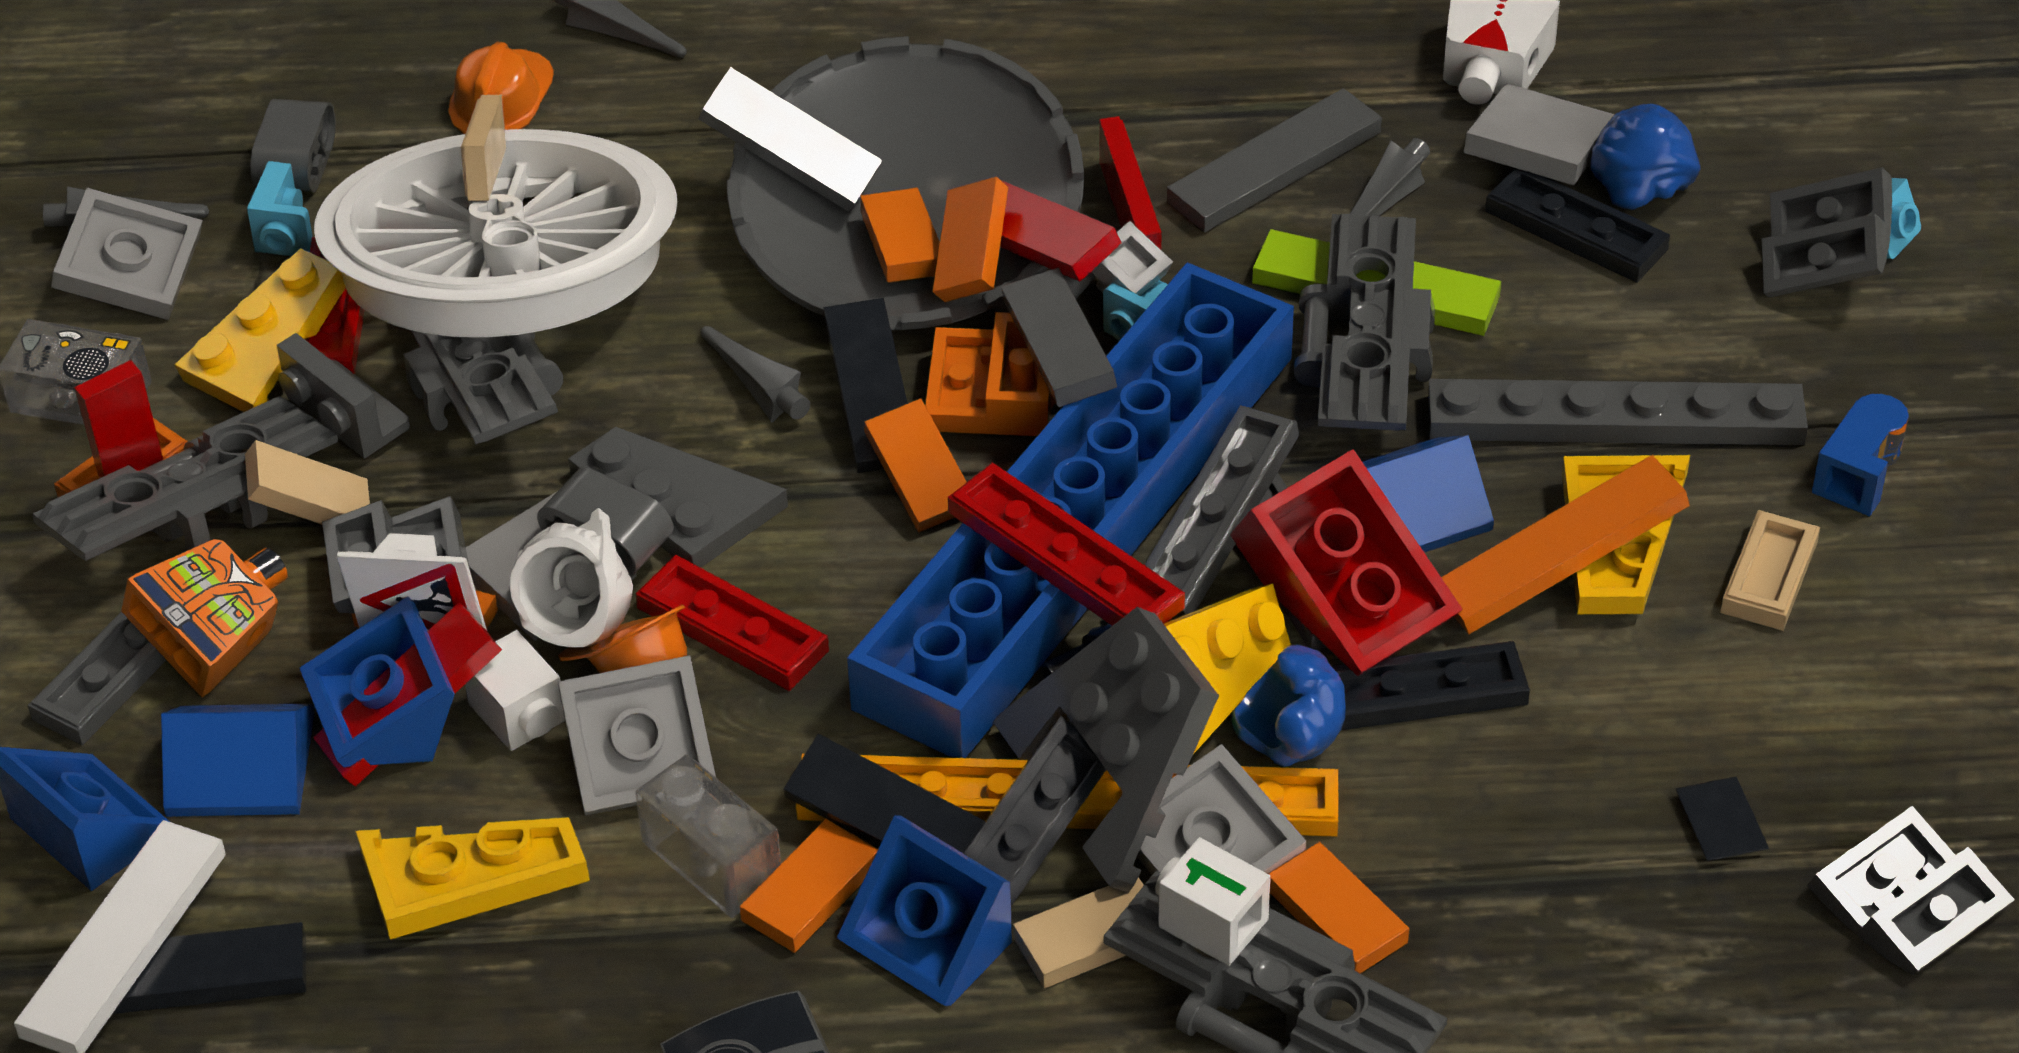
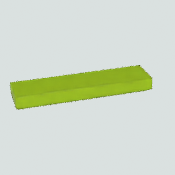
(1459, 298)

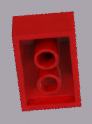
(1346, 564)

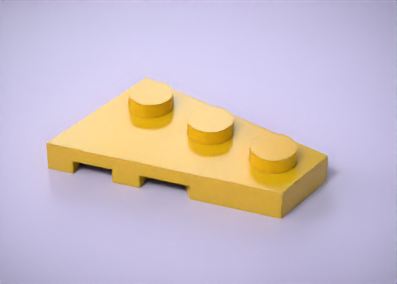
(240, 354)
(1625, 576)
(1232, 645)
(456, 876)

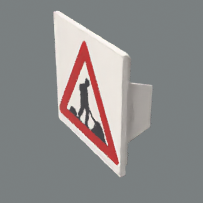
(411, 568)

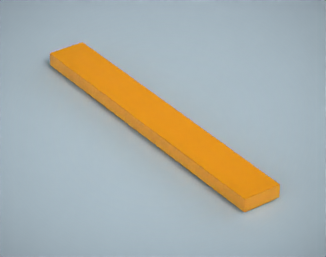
(976, 785)

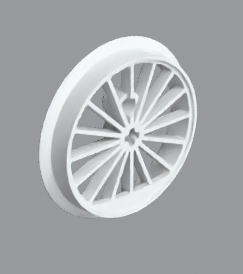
(417, 251)

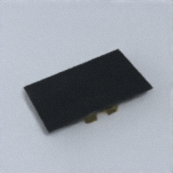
(1721, 818)

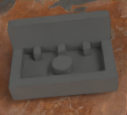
(338, 398)

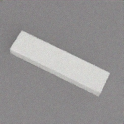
(120, 939)

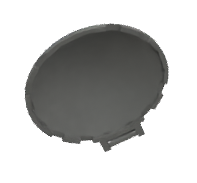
(937, 125)

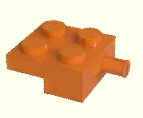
(986, 382)

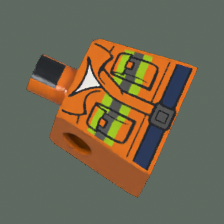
(205, 608)

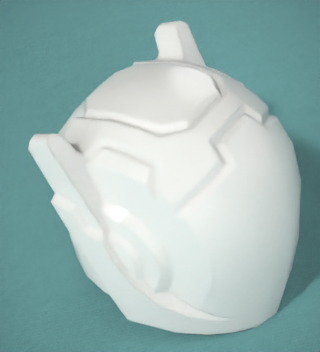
(571, 583)

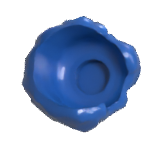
(1644, 156)
(1292, 708)

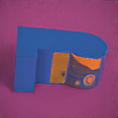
(1859, 451)

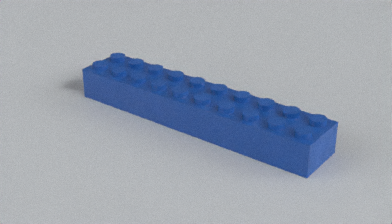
(1116, 462)

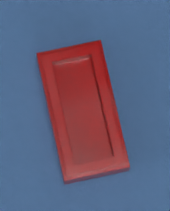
(119, 420)

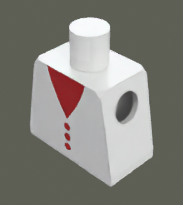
(1497, 44)

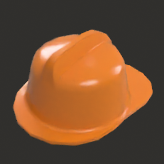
(497, 70)
(635, 644)

